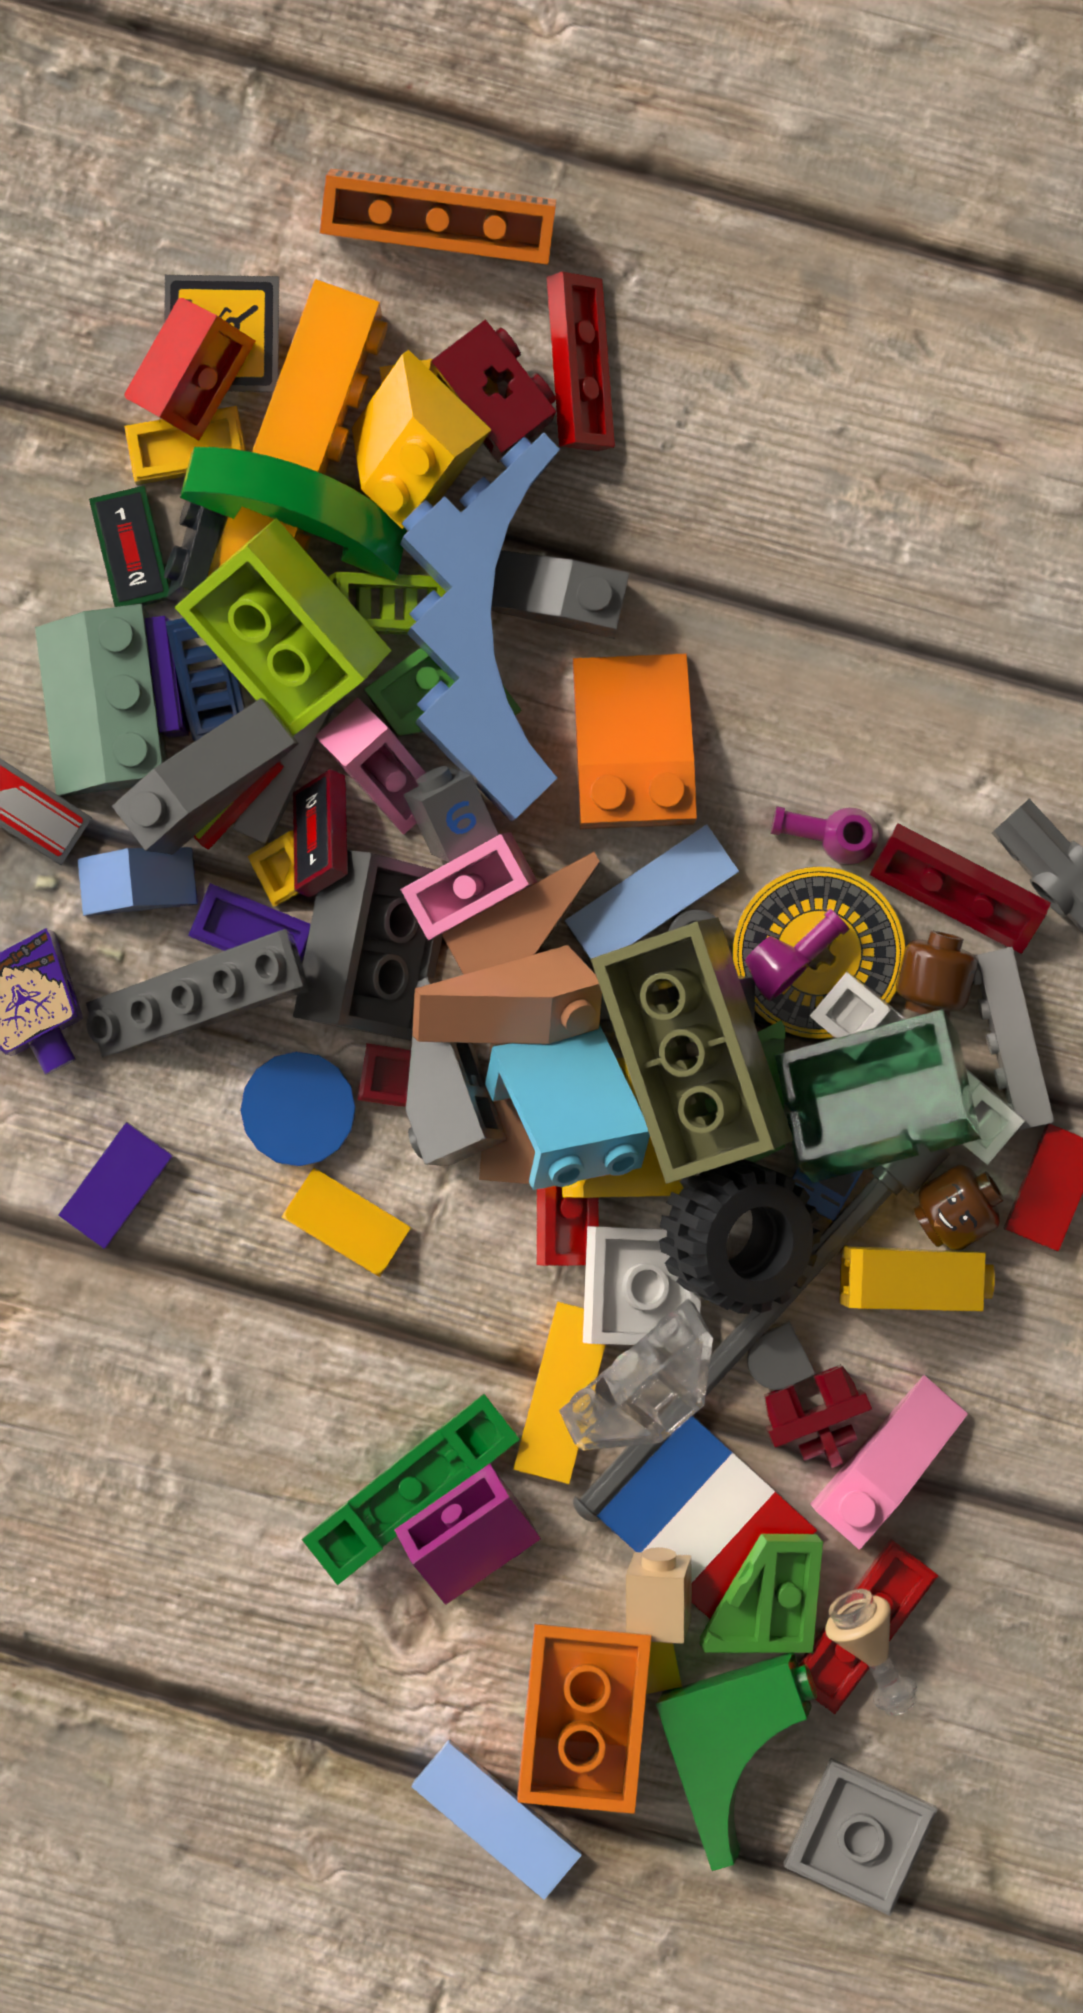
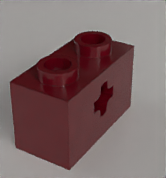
(494, 355)

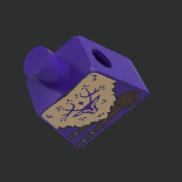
(37, 1001)

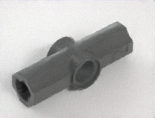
(1047, 858)

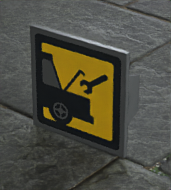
(246, 304)

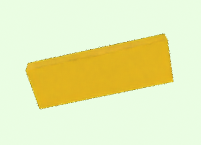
(565, 1369)

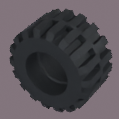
(775, 1250)

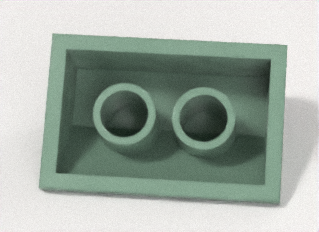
(99, 700)

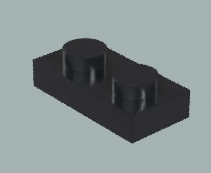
(191, 562)

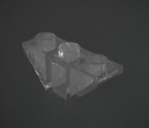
(647, 1387)

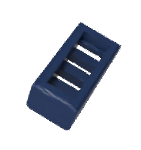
(204, 721)

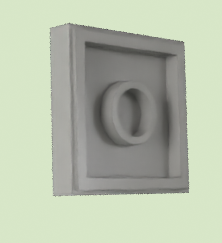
(860, 1836)

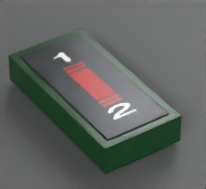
(130, 547)

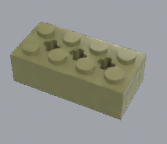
(663, 1074)

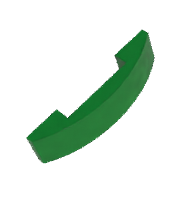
(298, 497)
(408, 1486)

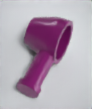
(830, 832)
(778, 965)

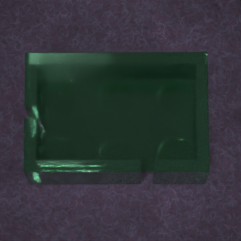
(877, 1096)

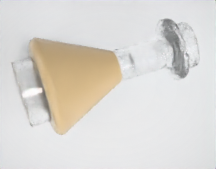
(863, 1628)

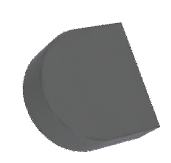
(779, 1358)

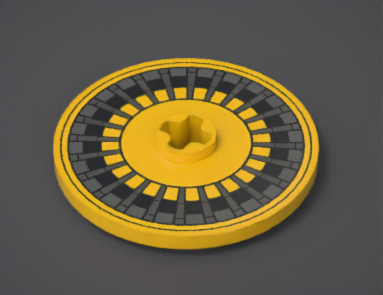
(791, 909)

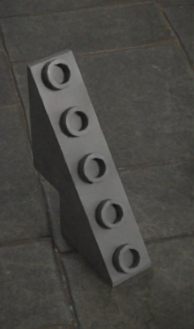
(198, 994)

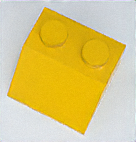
(413, 439)

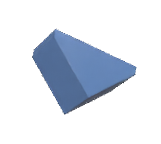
(136, 881)

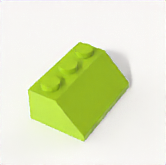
(283, 627)

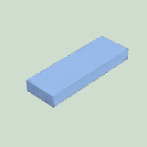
(653, 894)
(496, 1820)

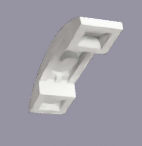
(856, 1008)

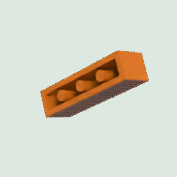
(437, 216)

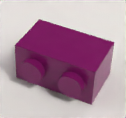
(467, 1534)

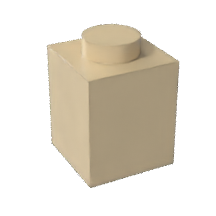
(659, 1595)

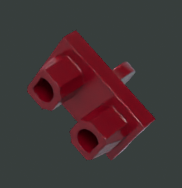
(840, 1403)

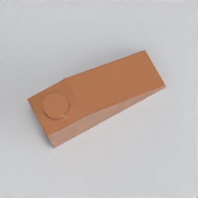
(521, 922)
(513, 1002)

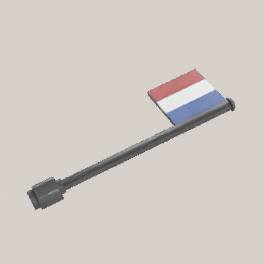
(691, 1486)

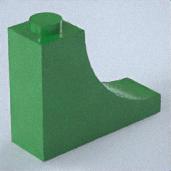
(719, 1727)

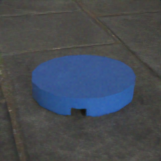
(298, 1108)

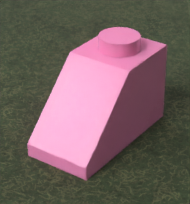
(373, 760)
(469, 885)

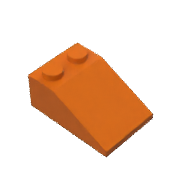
(634, 741)
(584, 1718)

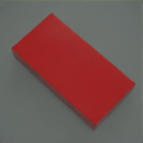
(1049, 1189)

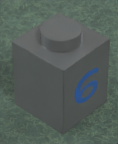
(450, 813)

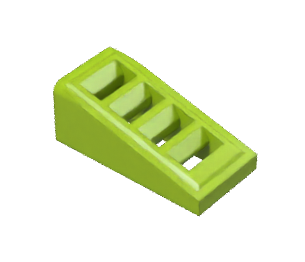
(366, 581)

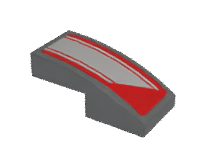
(38, 814)

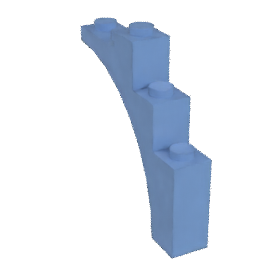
(460, 553)

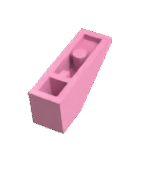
(889, 1462)

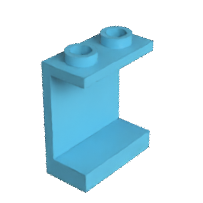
(571, 1107)

